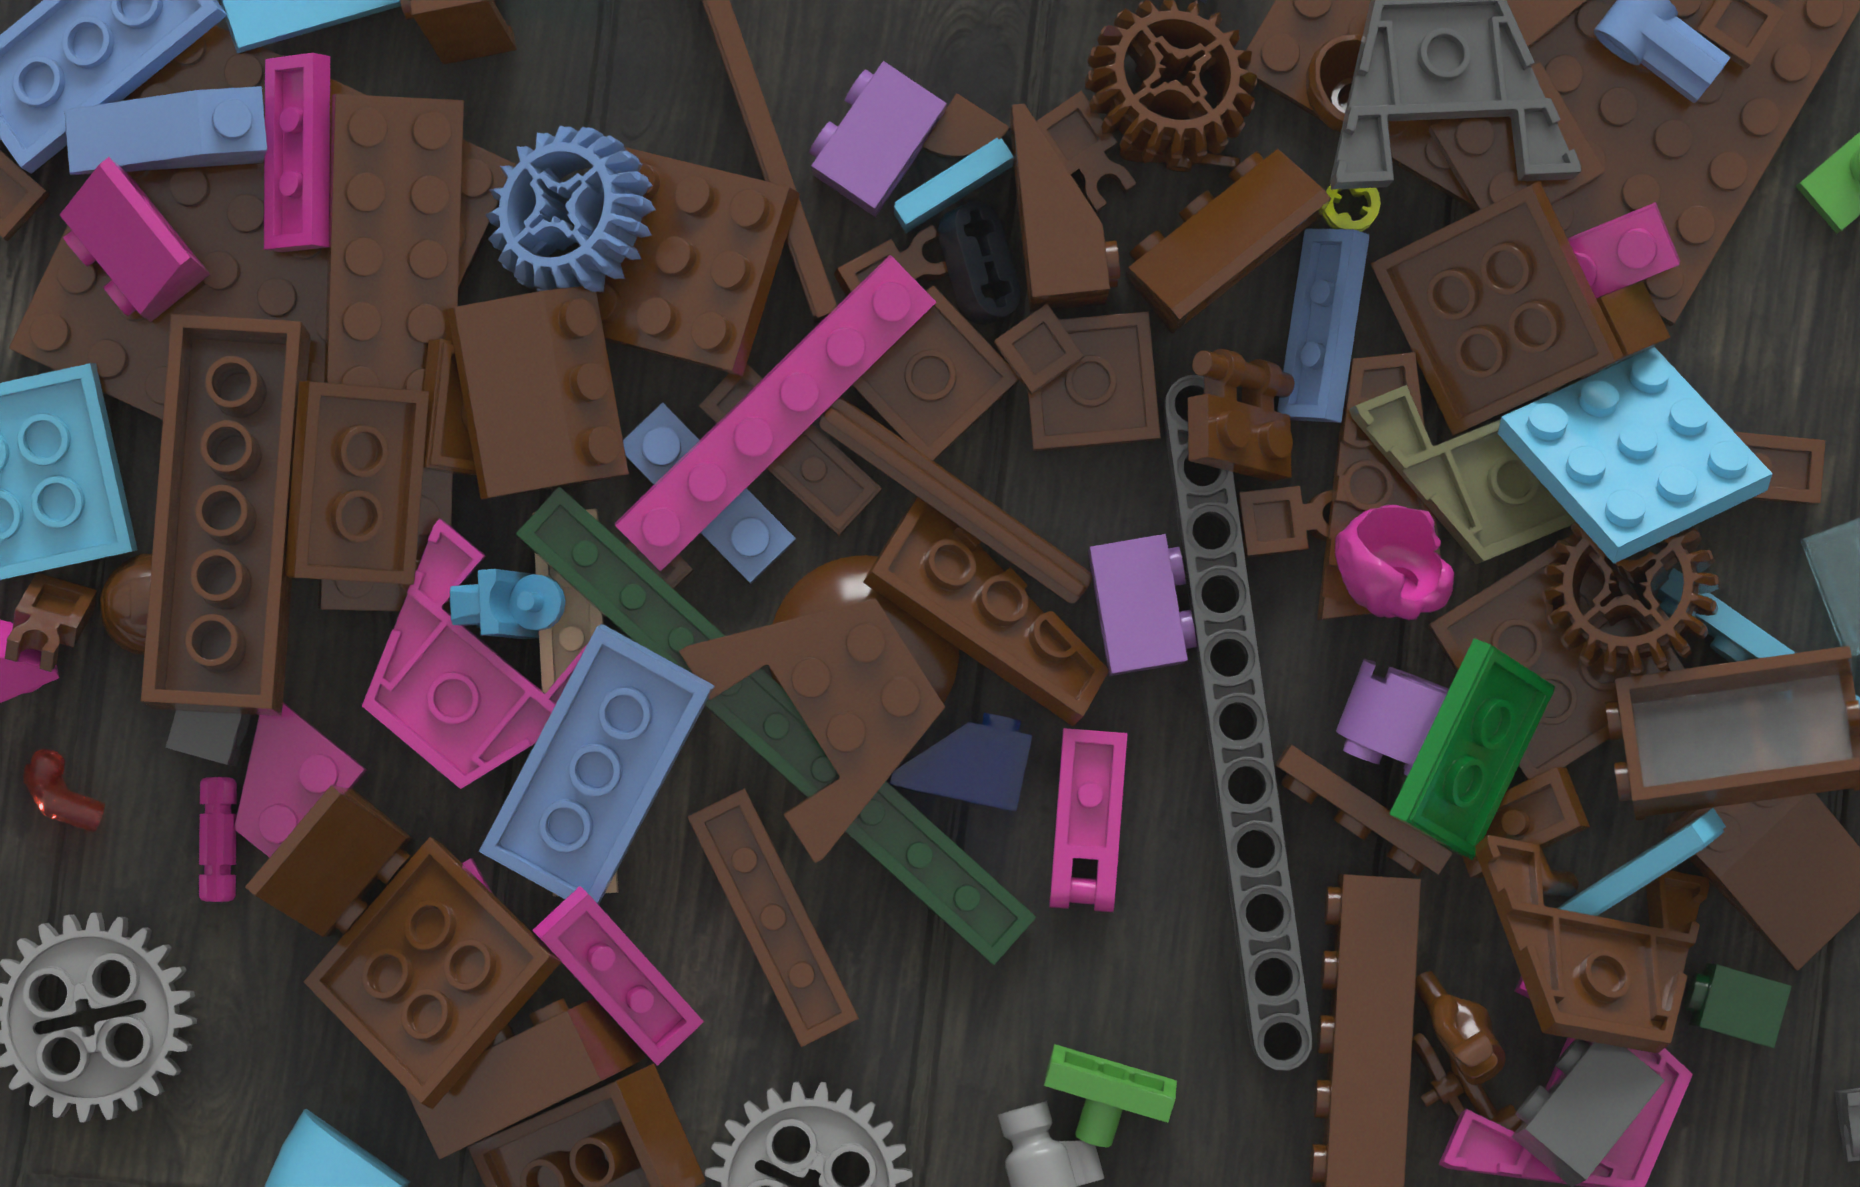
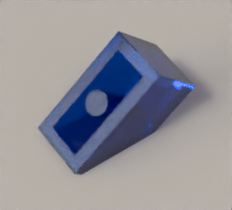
(972, 764)

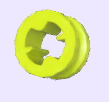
(1344, 220)

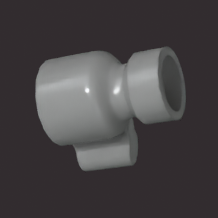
(1038, 1158)

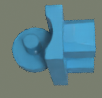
(508, 604)

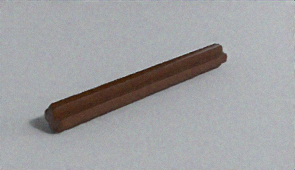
(955, 500)

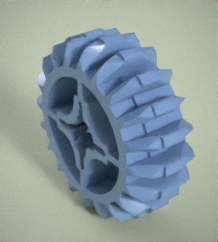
(601, 204)

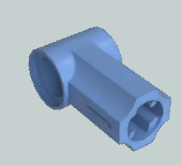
(1654, 36)

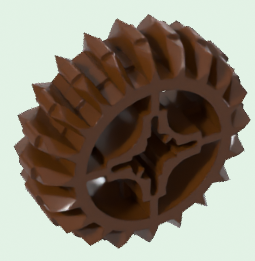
(1150, 41)
(1610, 610)

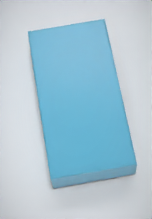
(953, 184)

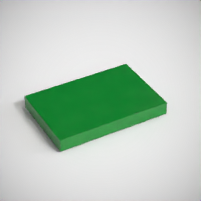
(1473, 749)

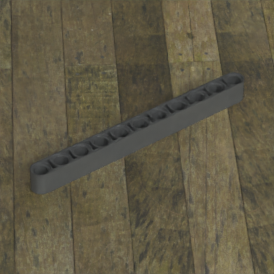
(1228, 754)

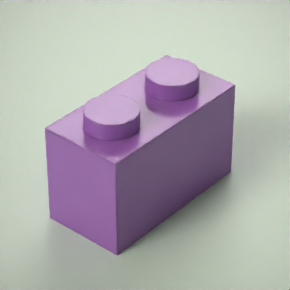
(876, 138)
(1140, 604)

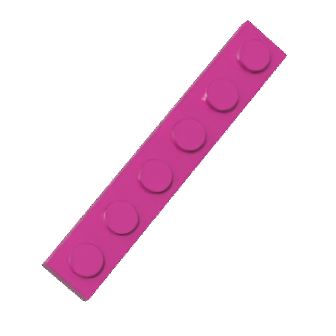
(775, 413)

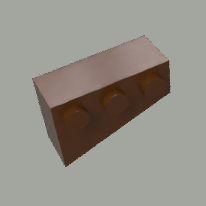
(529, 1073)

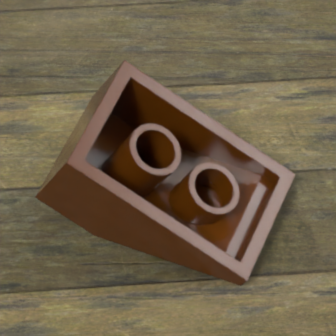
(1060, 231)
(332, 862)
(1783, 870)
(602, 1139)

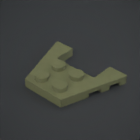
(1467, 482)

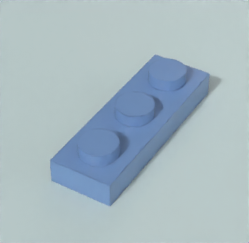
(1324, 323)
(744, 530)

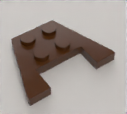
(851, 688)
(1593, 972)

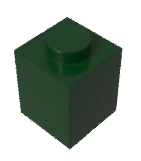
(1737, 1004)

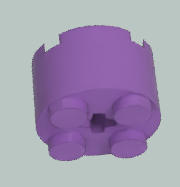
(1389, 715)

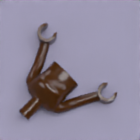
(1472, 1048)

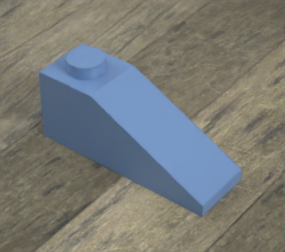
(169, 131)

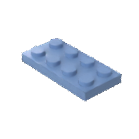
(82, 57)
(596, 766)

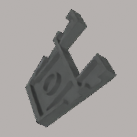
(1445, 65)

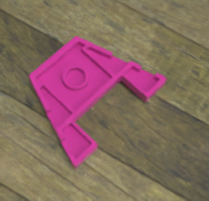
(445, 685)
(1489, 1148)

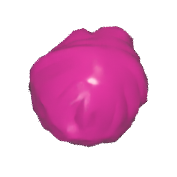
(1393, 563)

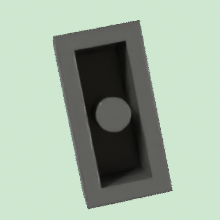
(1585, 1108)

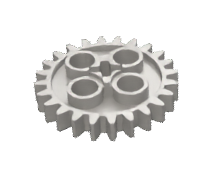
(102, 1072)
(831, 1131)

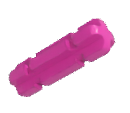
(217, 839)

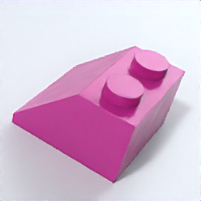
(131, 241)

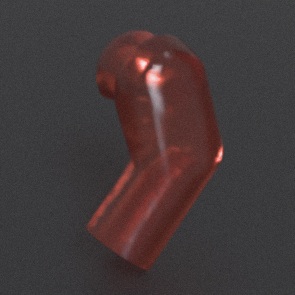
(53, 796)

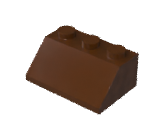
(1225, 237)
(537, 391)

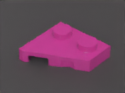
(287, 776)

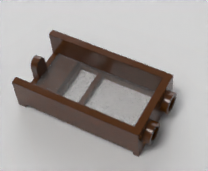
(1737, 732)

